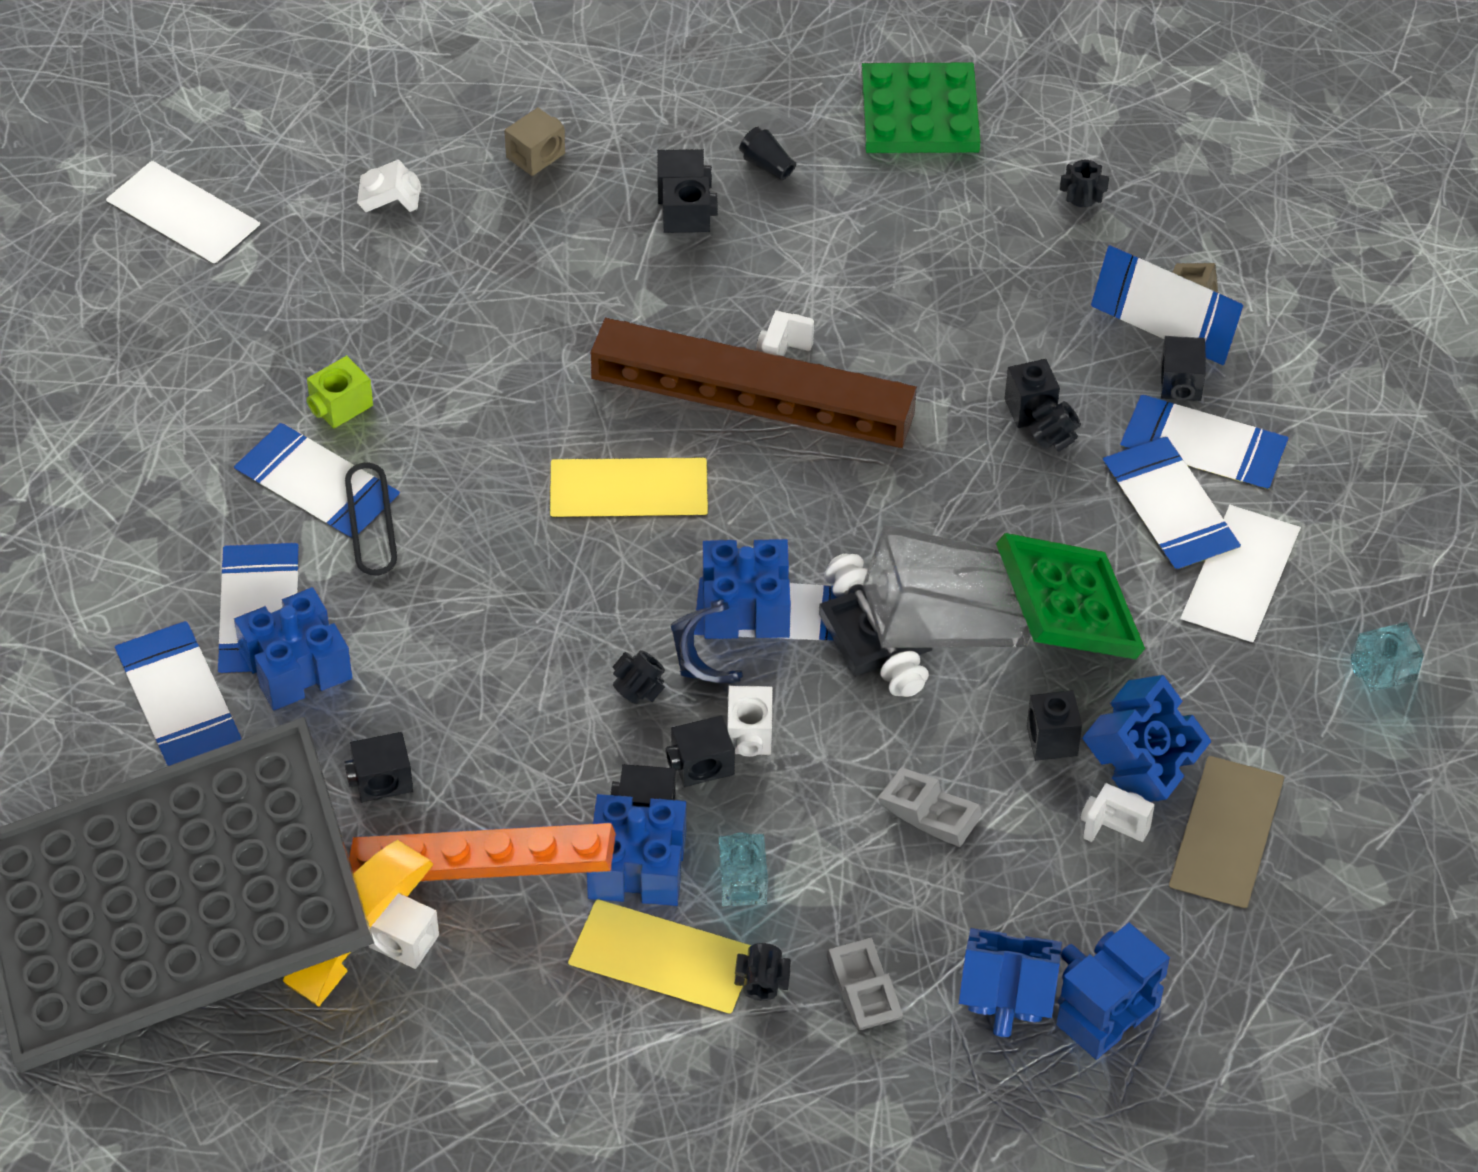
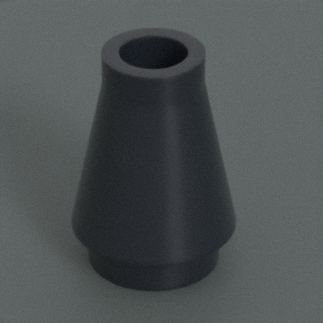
(765, 152)

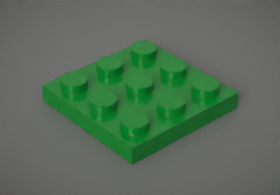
(920, 108)
(1070, 596)

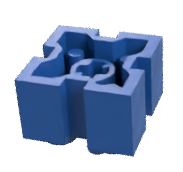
(752, 584)
(293, 648)
(1147, 738)
(645, 850)
(1009, 977)
(1111, 989)

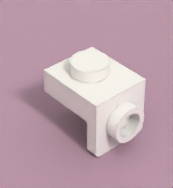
(387, 185)
(786, 331)
(1119, 811)

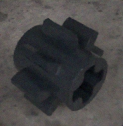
(1084, 183)
(1055, 425)
(638, 677)
(762, 971)

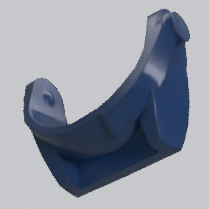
(688, 658)

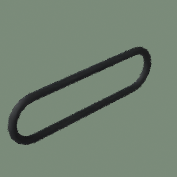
(376, 572)

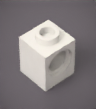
(750, 719)
(405, 931)

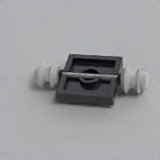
(856, 635)

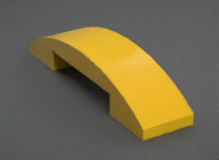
(379, 880)

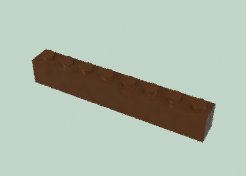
(753, 382)

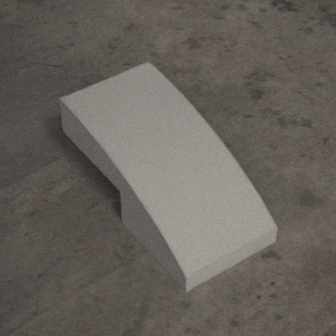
(923, 805)
(864, 985)

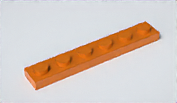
(502, 851)

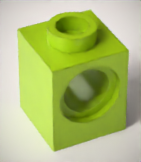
(339, 392)

